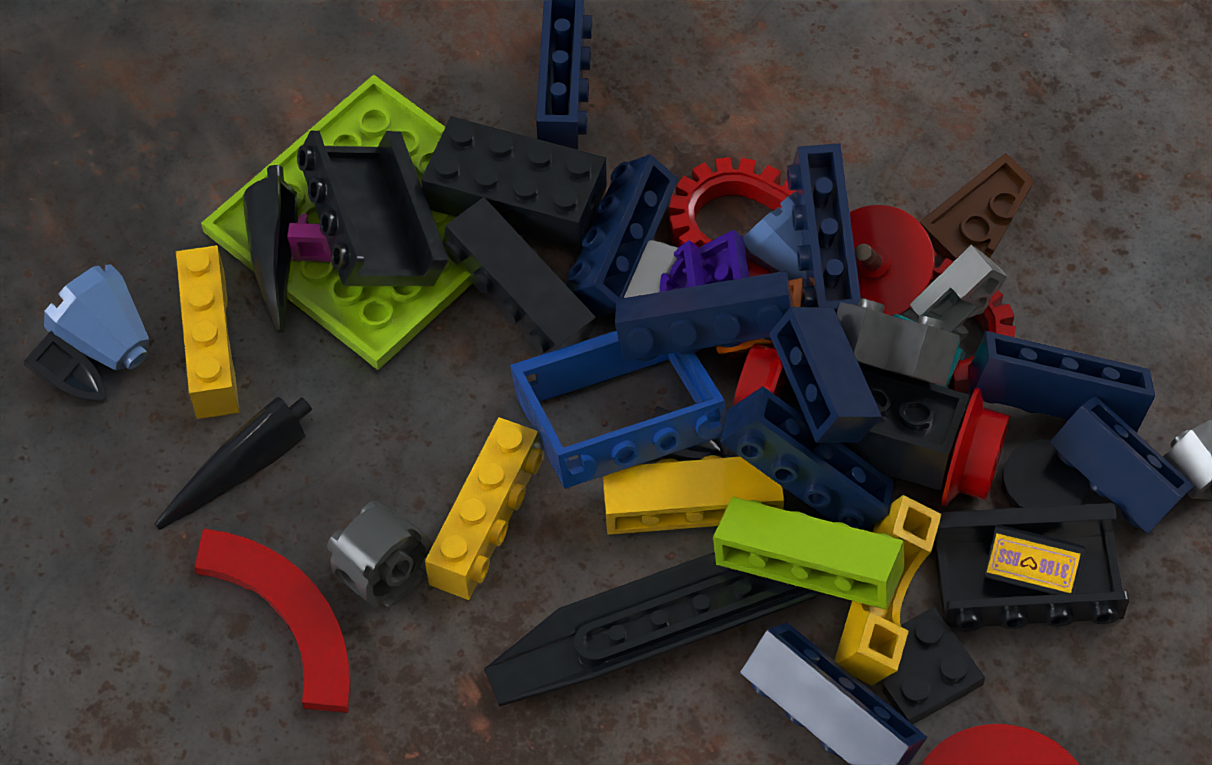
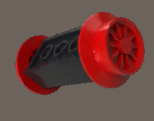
(918, 431)

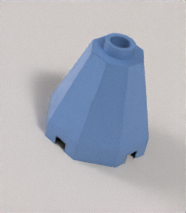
(775, 243)
(100, 319)

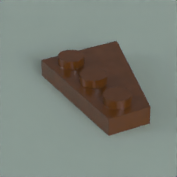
(979, 210)

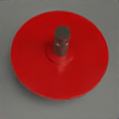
(891, 256)

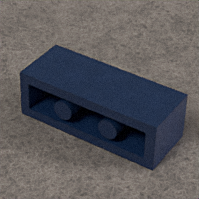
(825, 375)
(1120, 465)

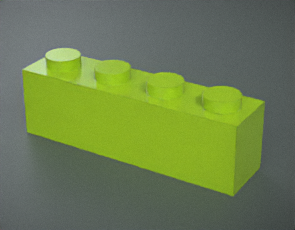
(809, 552)

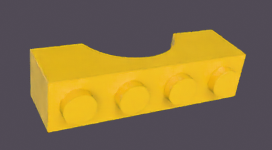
(206, 332)
(872, 635)

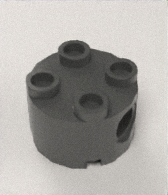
(379, 555)

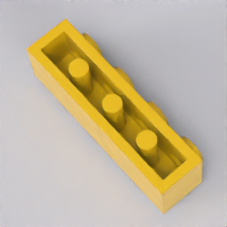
(682, 493)
(484, 509)

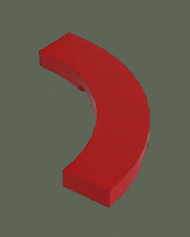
(296, 602)

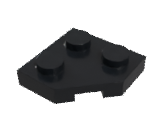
(931, 669)

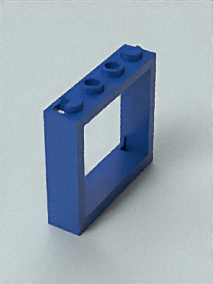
(602, 455)

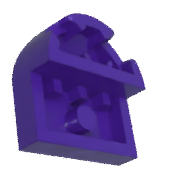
(712, 263)

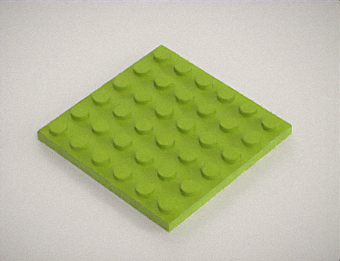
(365, 318)

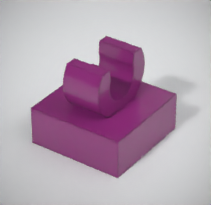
(307, 241)

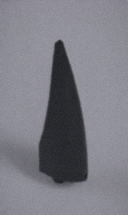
(268, 212)
(249, 450)

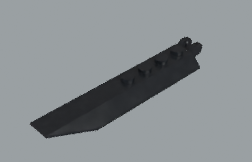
(636, 625)

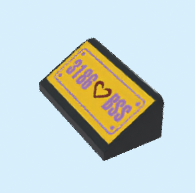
(1034, 561)

